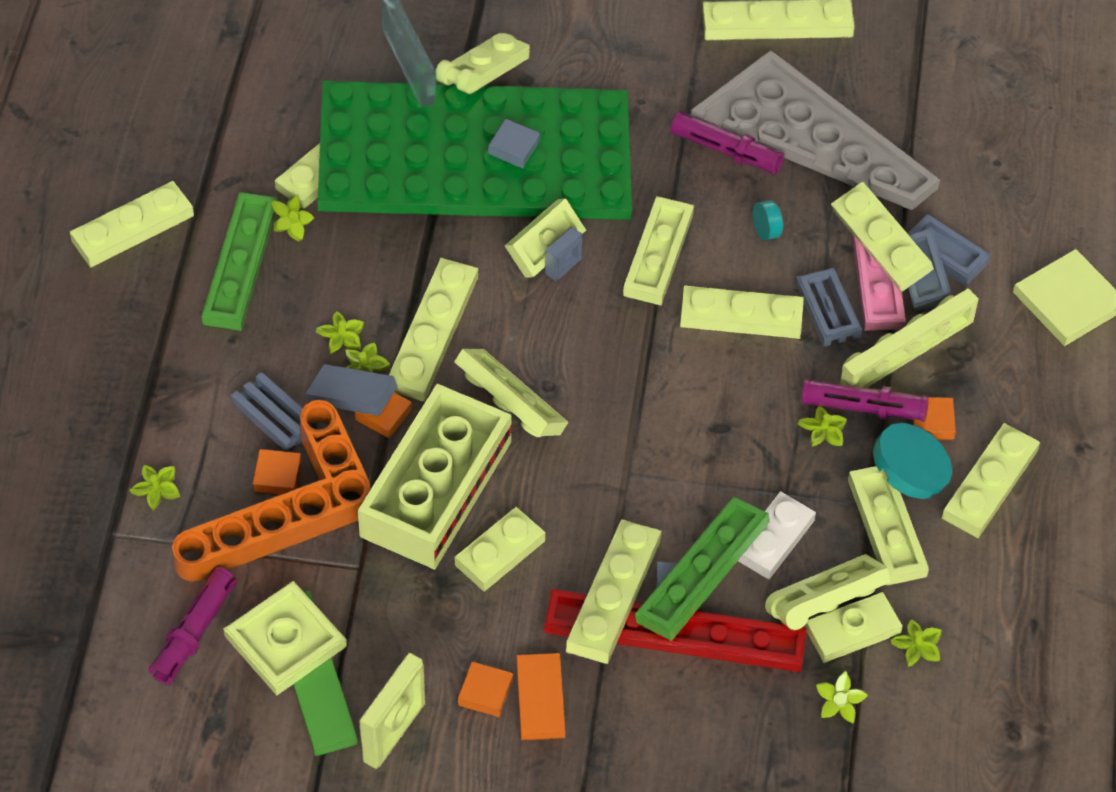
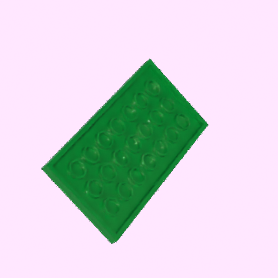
(434, 159)

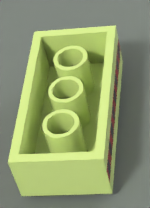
(435, 476)

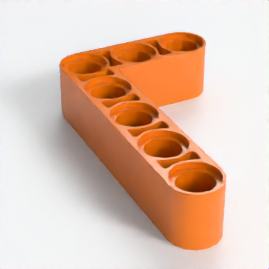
(285, 508)

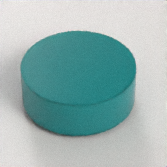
(767, 220)

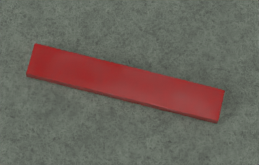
(702, 636)

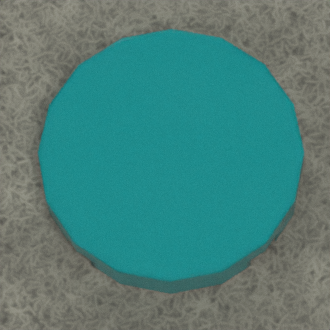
(912, 460)

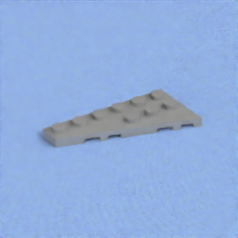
(815, 131)

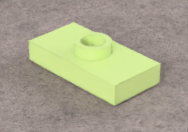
(853, 627)

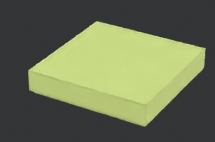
(1068, 297)
(285, 637)
(392, 711)

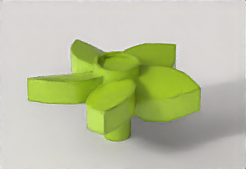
(291, 218)
(342, 333)
(367, 360)
(824, 427)
(156, 485)
(919, 643)
(840, 697)

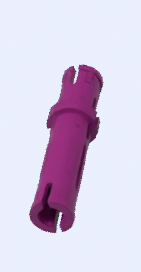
(741, 148)
(913, 405)
(185, 638)

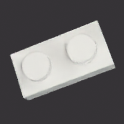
(786, 527)

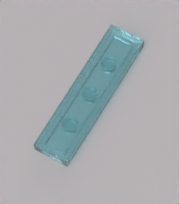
(409, 52)

